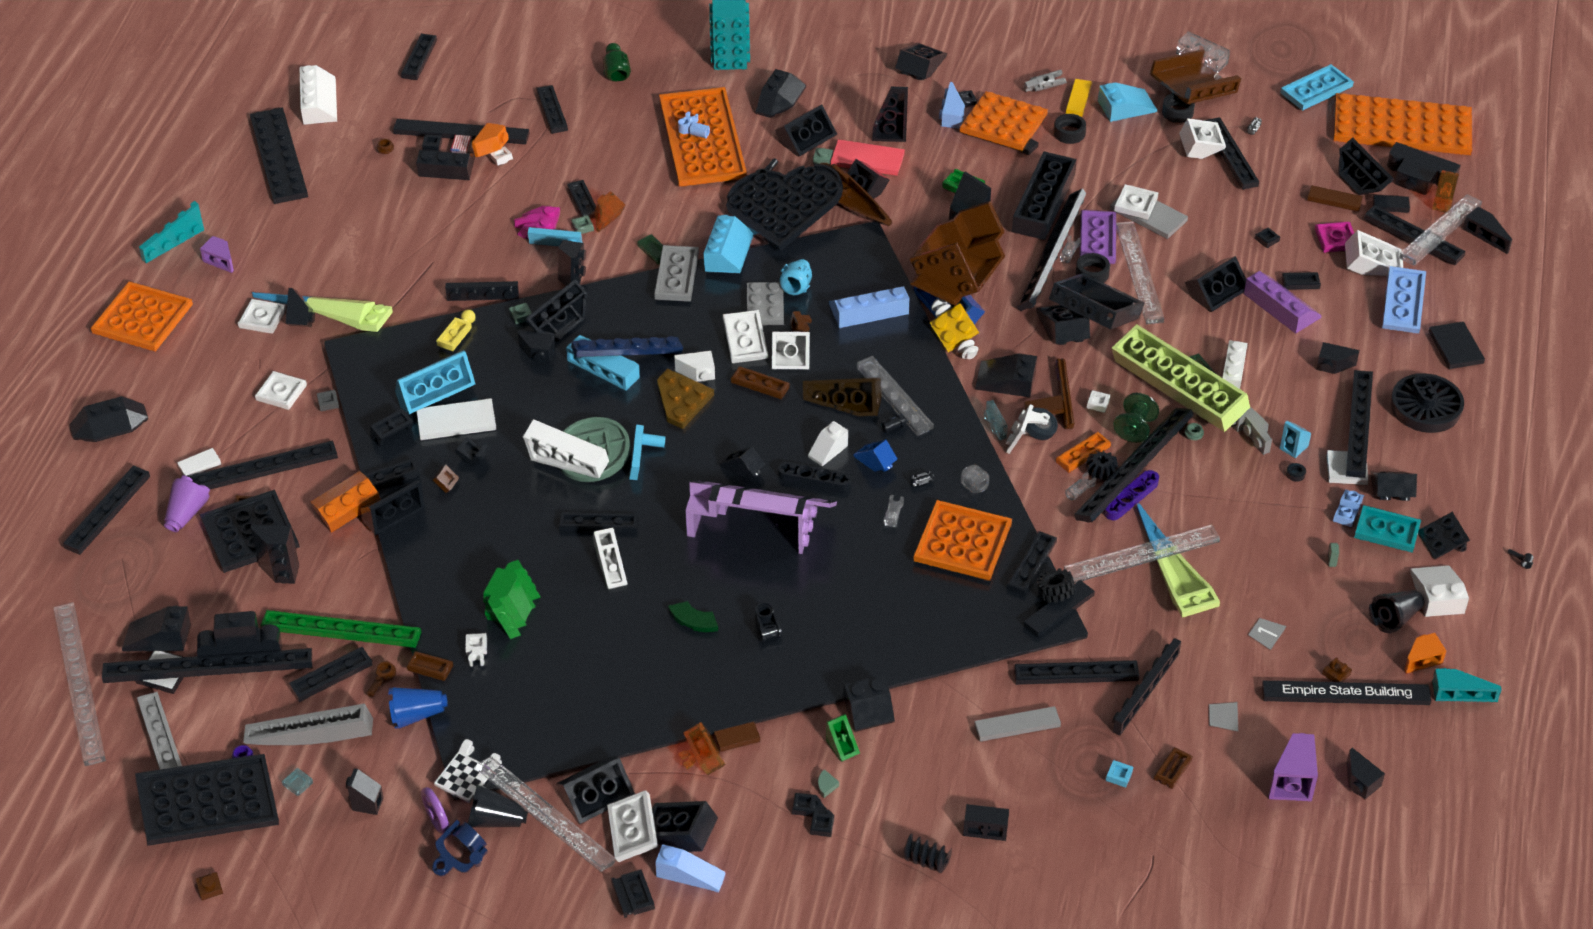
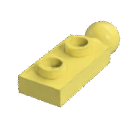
(456, 331)

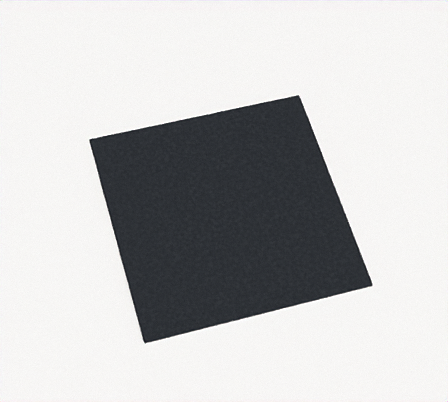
(612, 666)

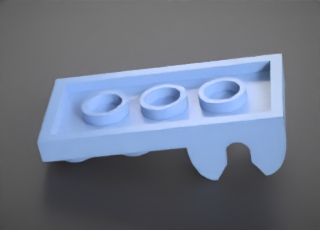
(1404, 299)

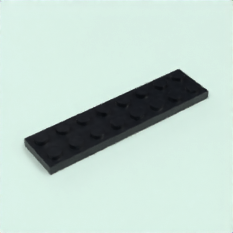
(278, 155)

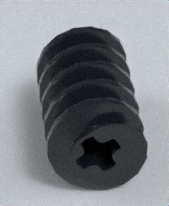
(926, 854)

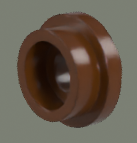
(385, 146)

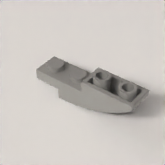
(1256, 429)

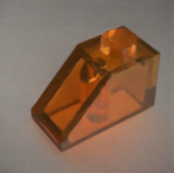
(1445, 191)
(607, 210)

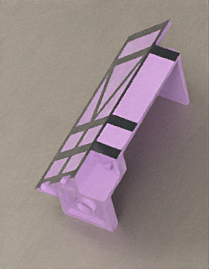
(714, 498)

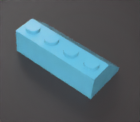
(727, 245)
(434, 382)

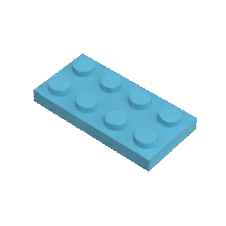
(1316, 87)

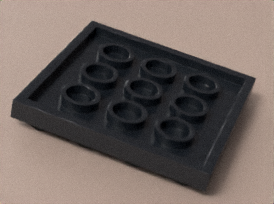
(231, 531)

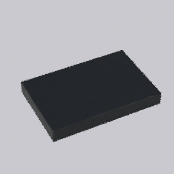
(1456, 345)

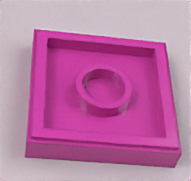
(1334, 235)

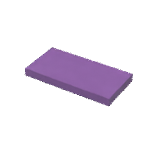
(1098, 233)

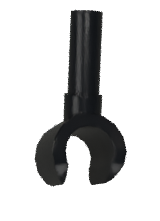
(1526, 559)

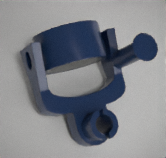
(469, 840)

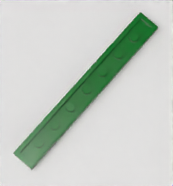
(343, 628)

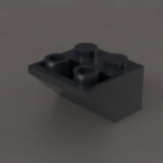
(571, 261)

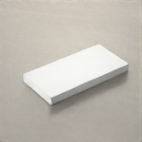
(456, 419)

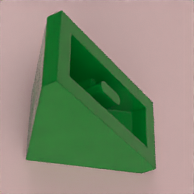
(841, 738)

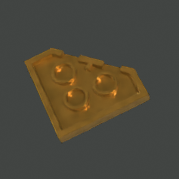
(682, 397)

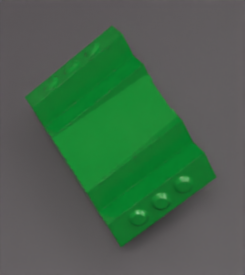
(510, 597)

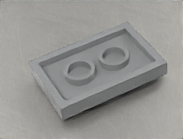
(768, 299)

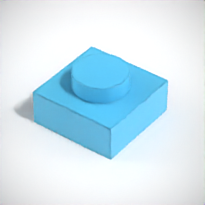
(1119, 773)

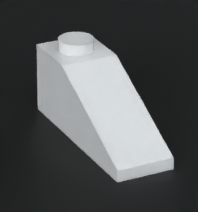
(609, 558)

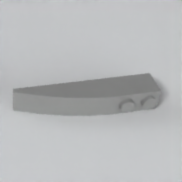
(312, 727)

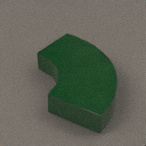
(692, 618)

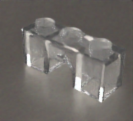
(1215, 55)

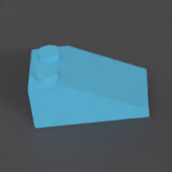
(1124, 101)

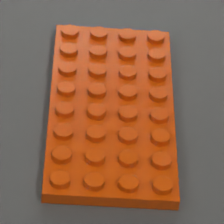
(1411, 123)
(699, 158)

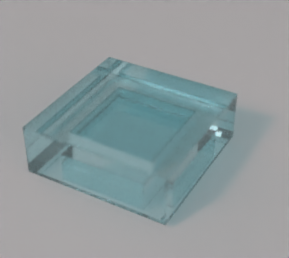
(297, 782)

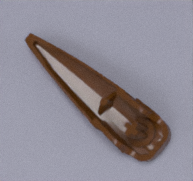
(858, 200)

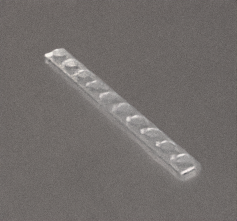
(79, 684)

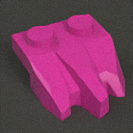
(541, 217)

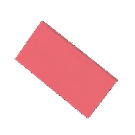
(881, 158)

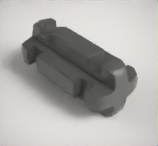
(1254, 125)

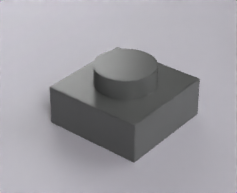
(327, 400)

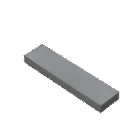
(1017, 723)

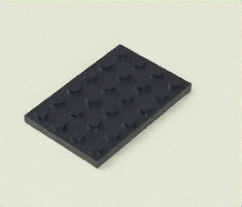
(206, 799)

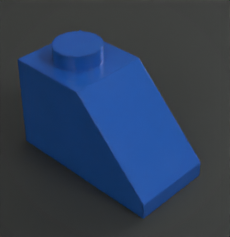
(876, 456)

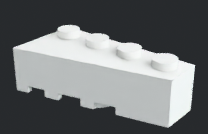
(564, 450)

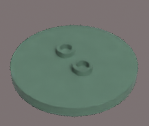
(605, 434)

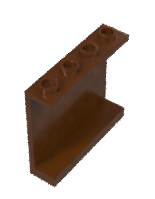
(1191, 78)

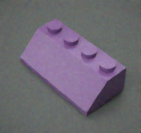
(1280, 302)

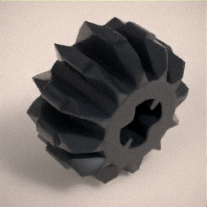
(1101, 465)

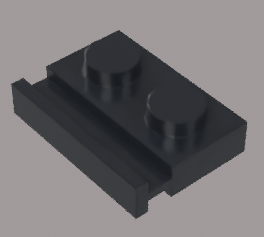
(633, 893)

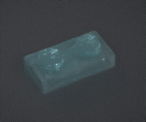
(996, 420)

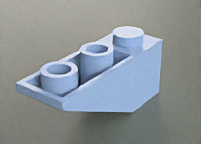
(952, 108)

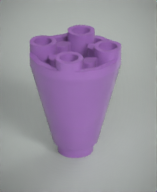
(184, 502)

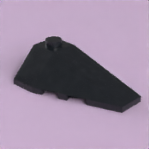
(892, 117)

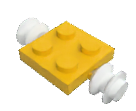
(954, 328)

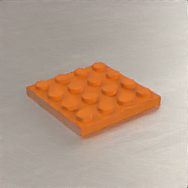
(1003, 120)
(142, 316)
(963, 540)

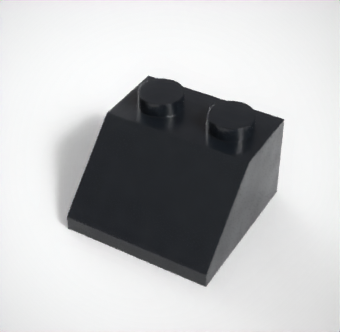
(868, 178)
(1394, 485)
(868, 703)

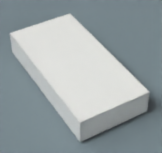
(199, 462)

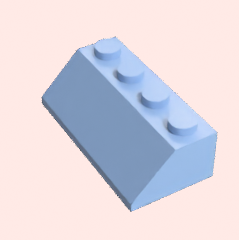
(870, 307)

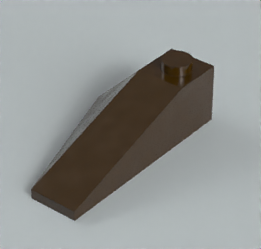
(852, 396)

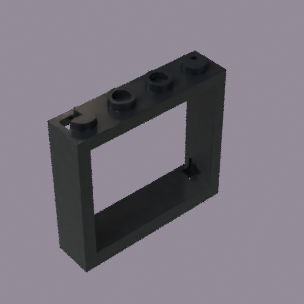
(1067, 295)

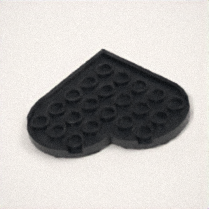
(784, 205)

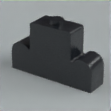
(1417, 168)
(238, 634)

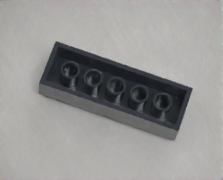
(1044, 195)

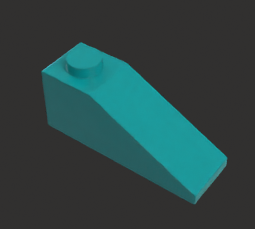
(1461, 686)

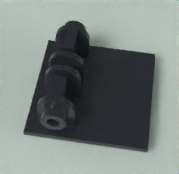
(1444, 536)

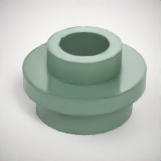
(1194, 431)

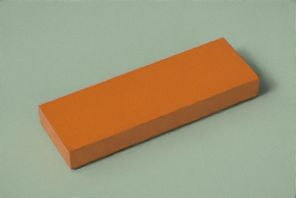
(1079, 454)

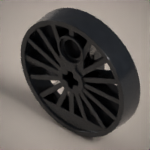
(1419, 395)

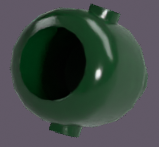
(616, 63)

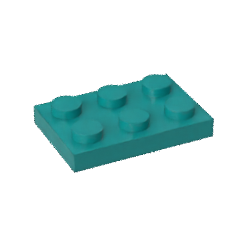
(1387, 528)

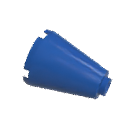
(414, 705)

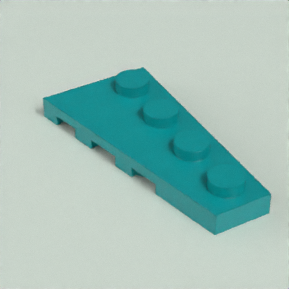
(183, 228)

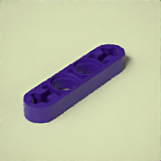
(1135, 497)

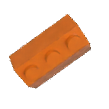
(344, 501)

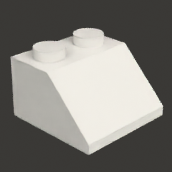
(1201, 138)
(790, 350)

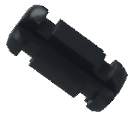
(922, 478)

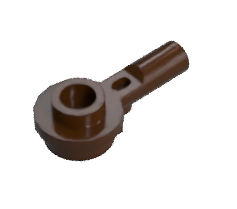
(385, 671)

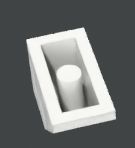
(696, 366)
(829, 443)

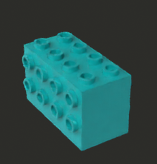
(729, 34)

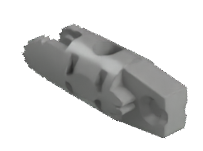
(1044, 81)

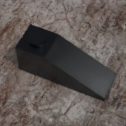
(1487, 228)

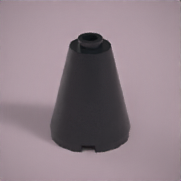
(1395, 609)
(495, 810)

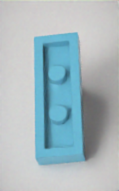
(552, 237)
(639, 440)

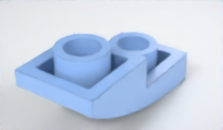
(1348, 508)

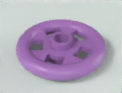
(434, 810)

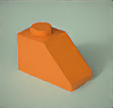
(490, 139)
(1425, 653)

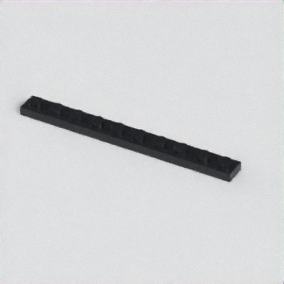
(1051, 250)
(1133, 465)
(207, 665)

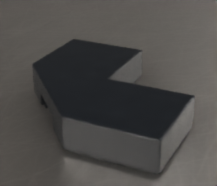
(812, 806)

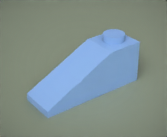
(688, 869)

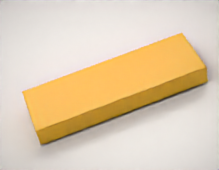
(1078, 97)

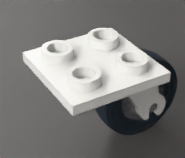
(1035, 422)

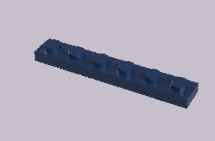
(626, 347)

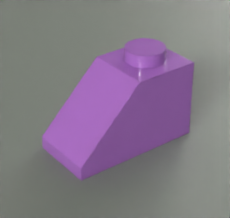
(217, 253)

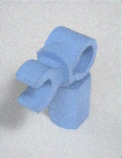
(689, 125)

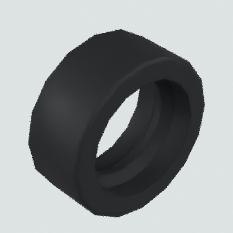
(1177, 115)
(1069, 137)
(1097, 260)

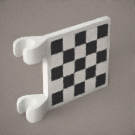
(461, 774)

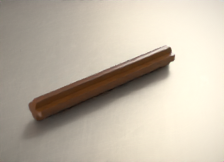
(1064, 390)

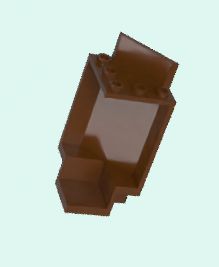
(959, 254)

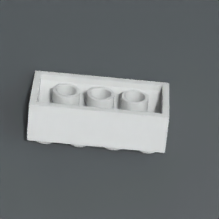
(317, 95)

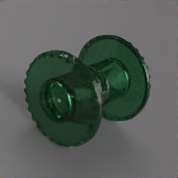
(1132, 424)

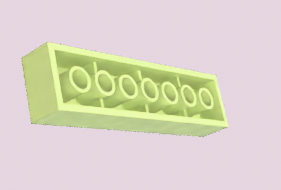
(1181, 378)

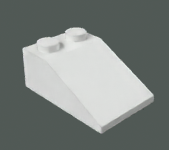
(1371, 255)
(1441, 589)

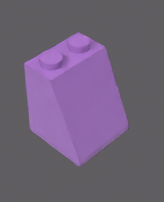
(1296, 770)

